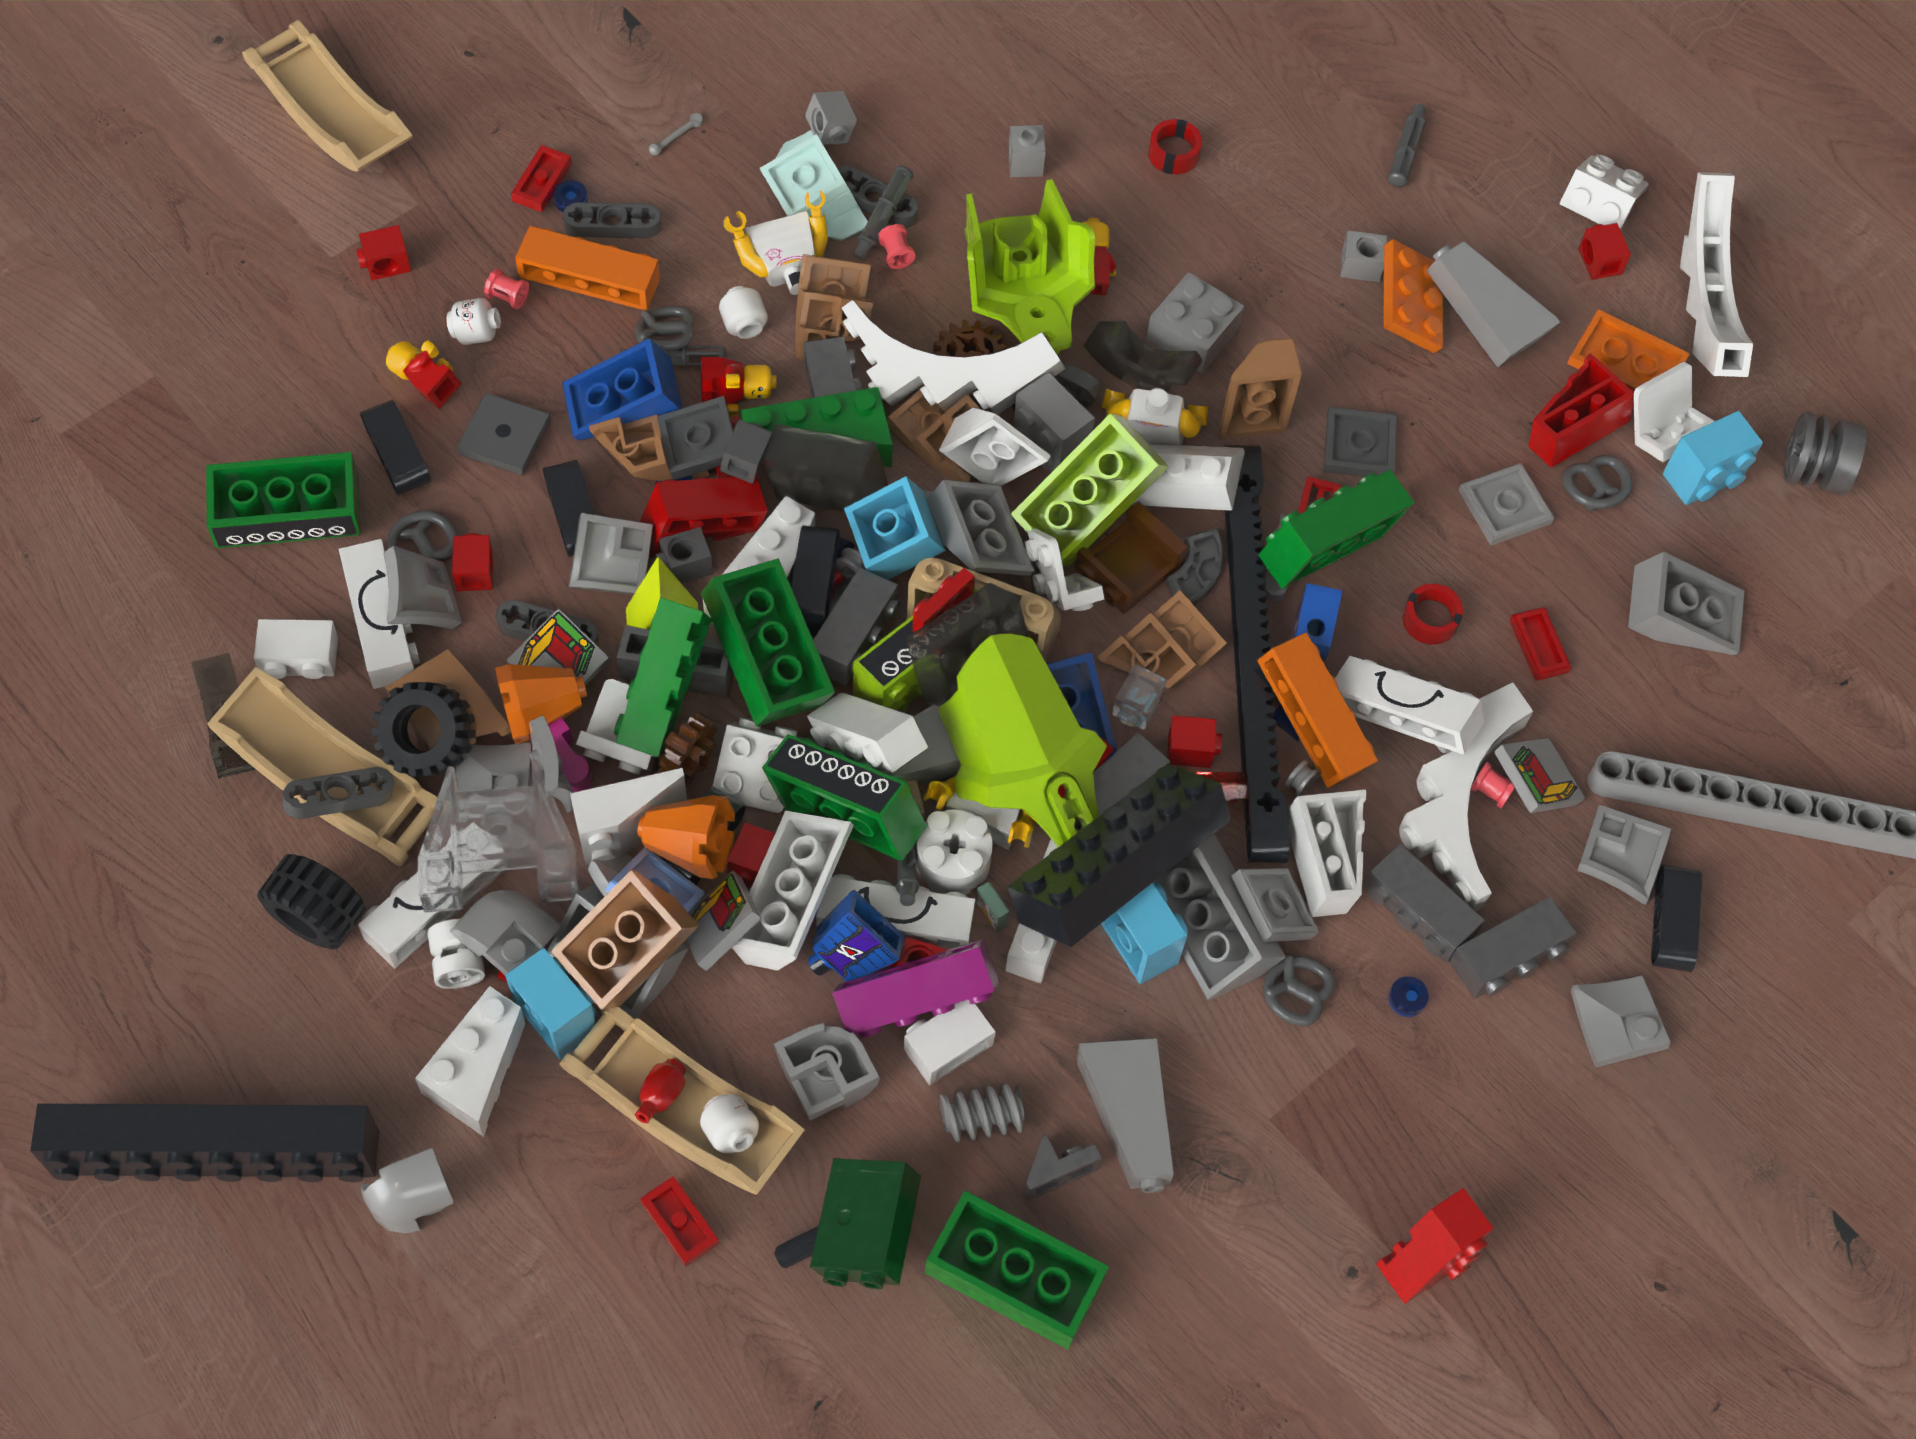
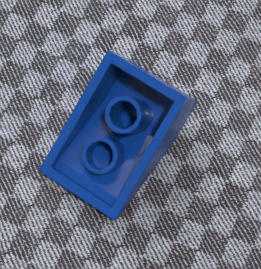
(624, 386)
(1083, 693)

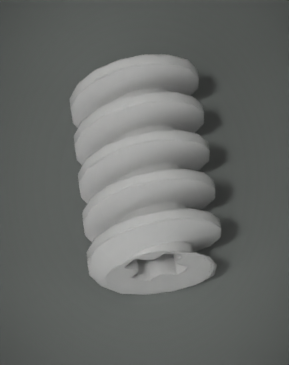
(982, 1112)

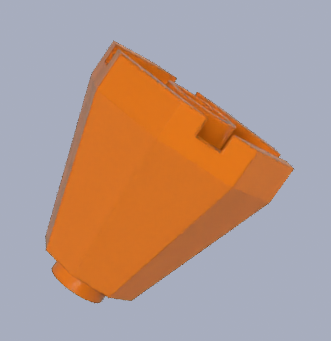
(538, 692)
(691, 834)

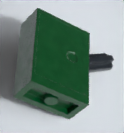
(861, 1224)

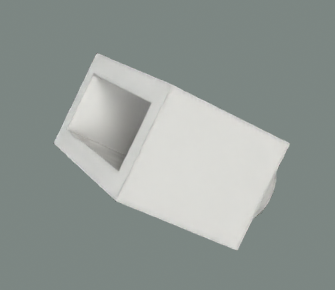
(296, 648)
(948, 1040)

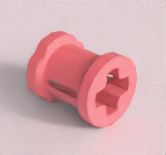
(897, 248)
(506, 289)
(1493, 785)

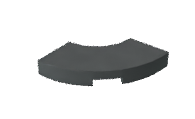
(1201, 567)

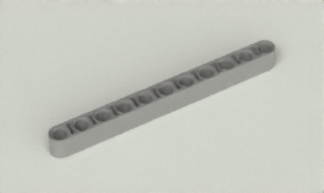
(1770, 797)

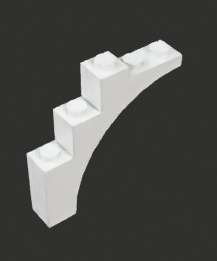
(1719, 334)
(948, 378)
(1446, 782)

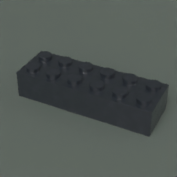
(1119, 854)

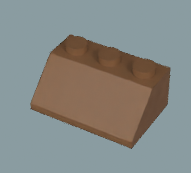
(1262, 391)
(624, 939)

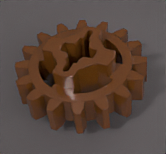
(968, 341)
(689, 747)

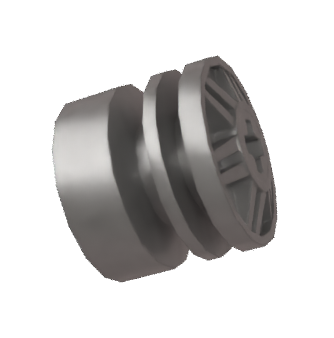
(1831, 455)

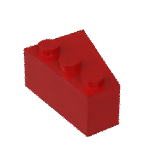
(1581, 413)
(716, 505)
(1440, 1246)

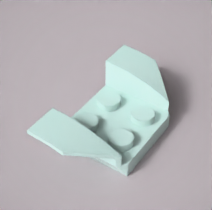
(805, 168)

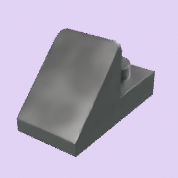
(1051, 1173)

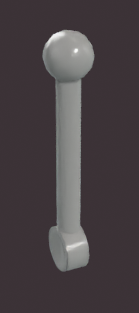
(696, 120)

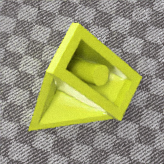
(656, 584)

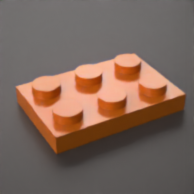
(1411, 297)
(1626, 350)

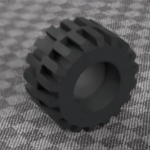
(394, 722)
(311, 901)

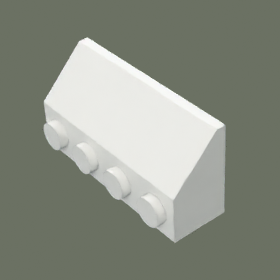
(1195, 477)
(791, 887)

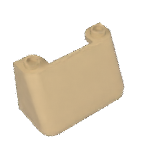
(1040, 614)

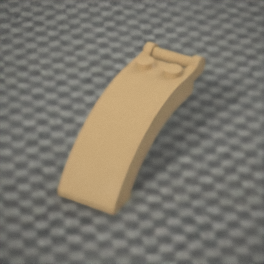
(326, 99)
(294, 743)
(621, 1078)

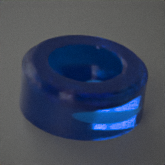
(569, 193)
(1408, 996)

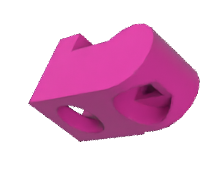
(574, 765)

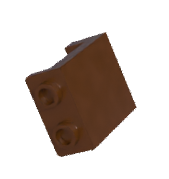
(1132, 558)

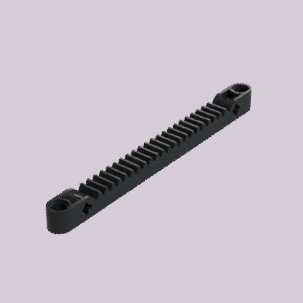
(1265, 831)

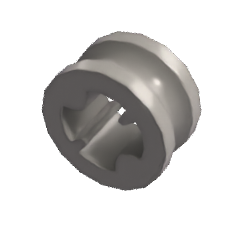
(849, 563)
(1302, 778)

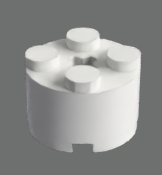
(958, 833)

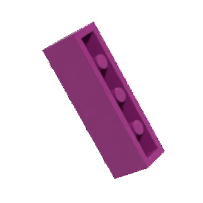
(916, 988)

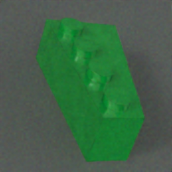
(845, 414)
(662, 677)

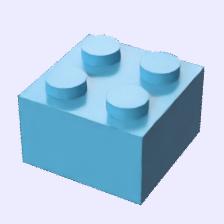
(1712, 458)
(894, 529)
(1147, 933)
(552, 1002)

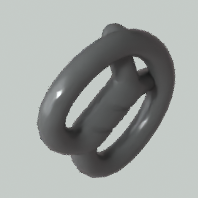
(666, 328)
(1598, 482)
(418, 533)
(1298, 989)

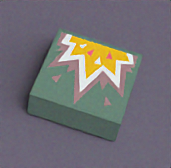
(992, 906)

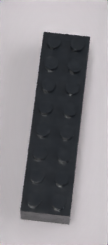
(206, 1141)

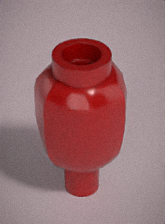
(660, 1089)

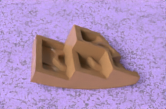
(823, 290)
(925, 428)
(637, 447)
(1167, 642)
(449, 671)

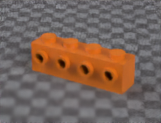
(588, 268)
(1317, 710)

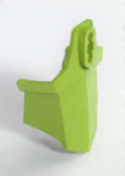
(1031, 268)
(1021, 738)

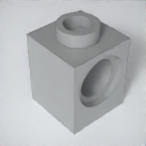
(831, 117)
(1026, 151)
(1363, 256)

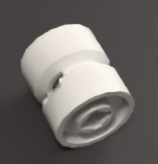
(453, 963)

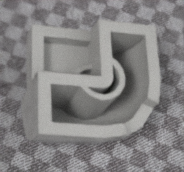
(505, 928)
(826, 1068)
(407, 1192)

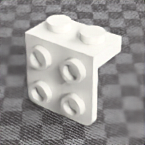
(1603, 191)
(1666, 412)
(1065, 592)
(600, 738)
(741, 763)

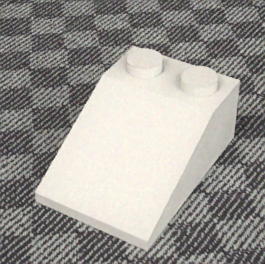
(990, 448)
(611, 813)

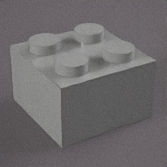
(1195, 320)
(1051, 419)

